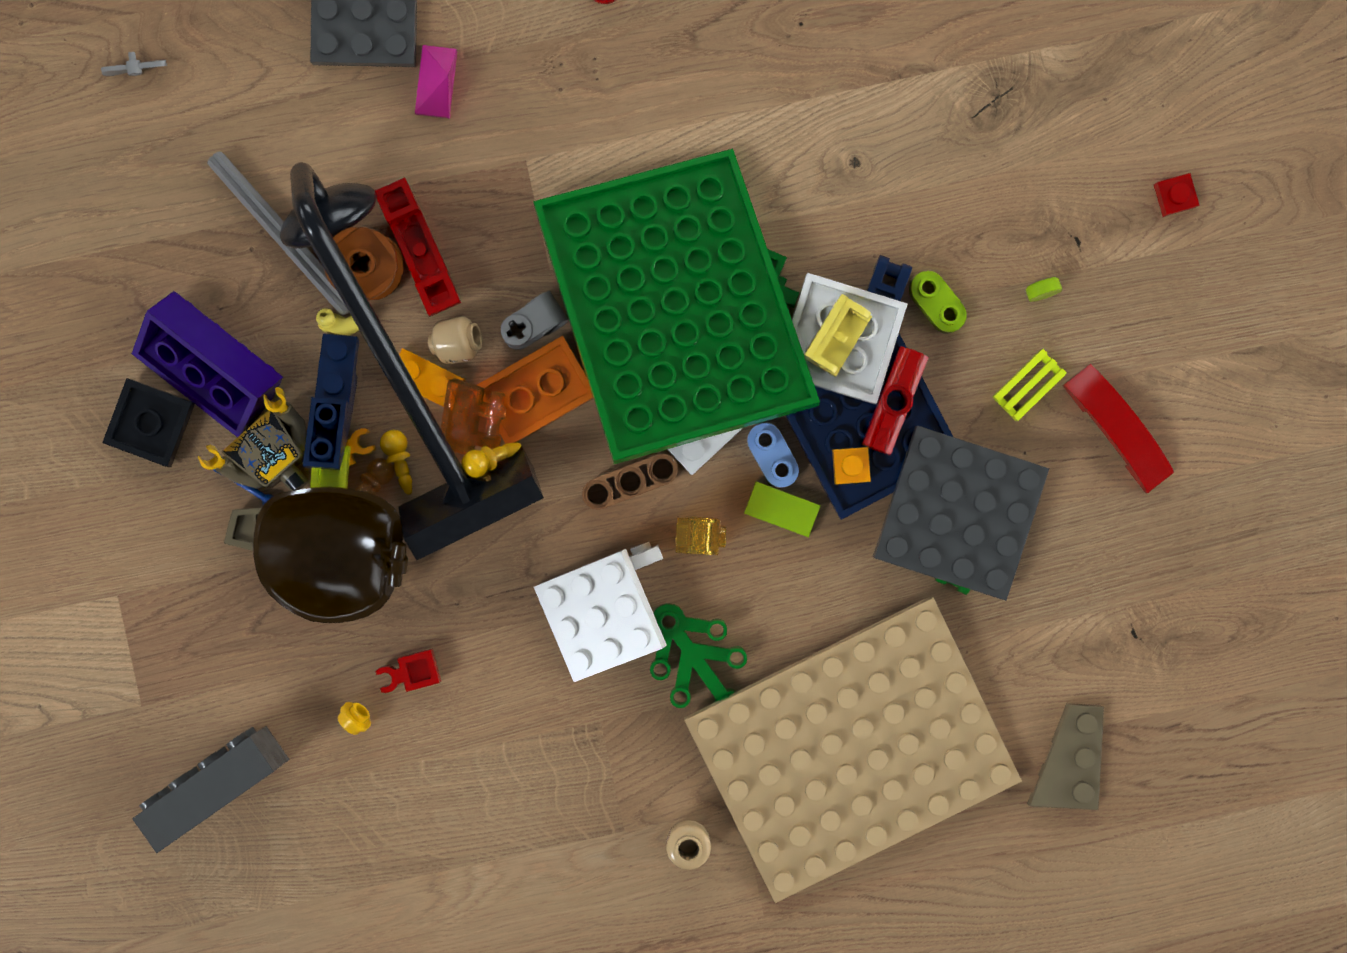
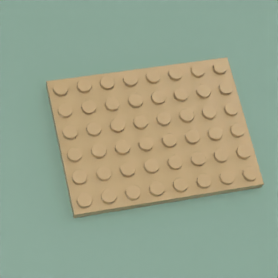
(853, 749)

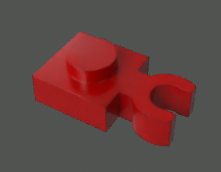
(415, 671)

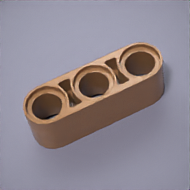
(612, 481)

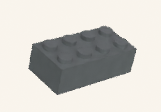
(204, 792)

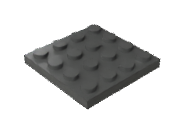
(960, 512)

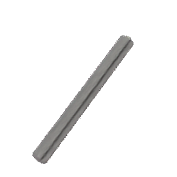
(272, 224)

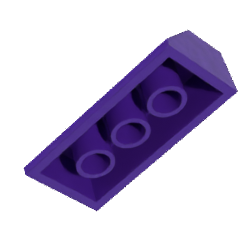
(205, 363)

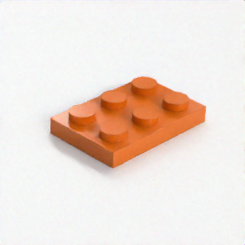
(538, 389)

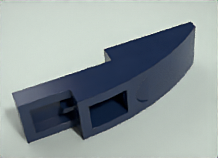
(333, 402)

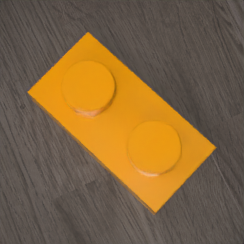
(428, 377)

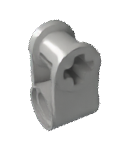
(538, 317)

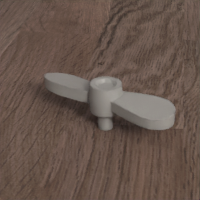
(132, 67)

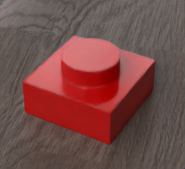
(1176, 194)

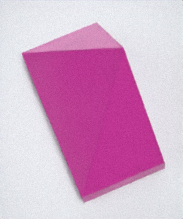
(436, 81)

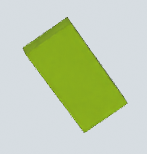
(782, 509)

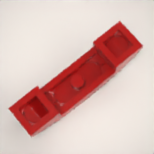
(418, 247)
(1120, 426)

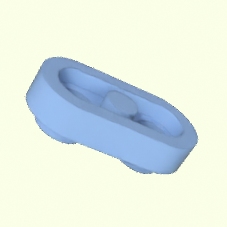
(772, 455)

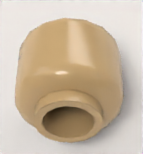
(455, 340)
(688, 845)

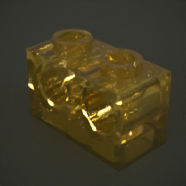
(699, 535)

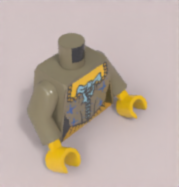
(266, 450)

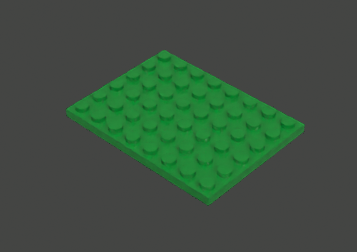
(675, 305)

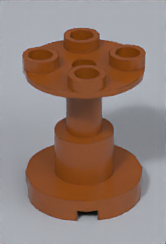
(373, 260)

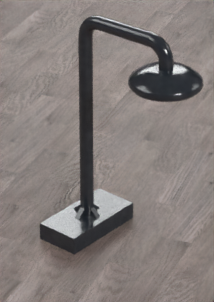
(463, 502)

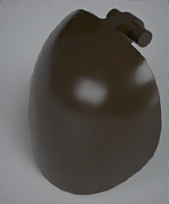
(329, 552)

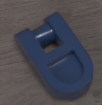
(900, 273)

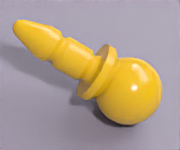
(394, 445)
(478, 462)

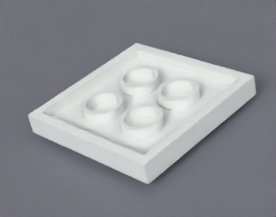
(869, 359)
(600, 615)

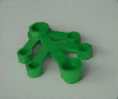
(693, 653)

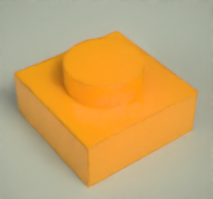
(851, 465)

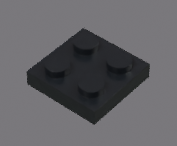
(148, 422)

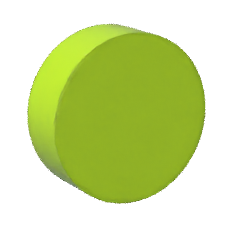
(1043, 289)

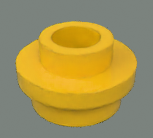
(354, 718)

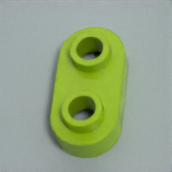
(935, 304)

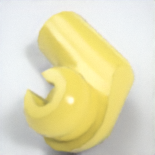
(335, 324)

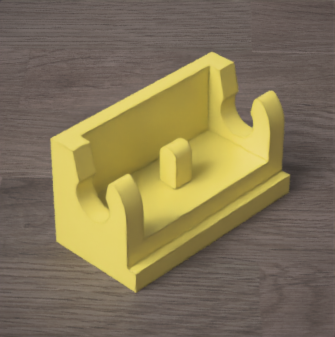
(838, 335)

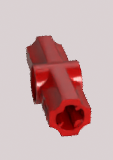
(902, 379)

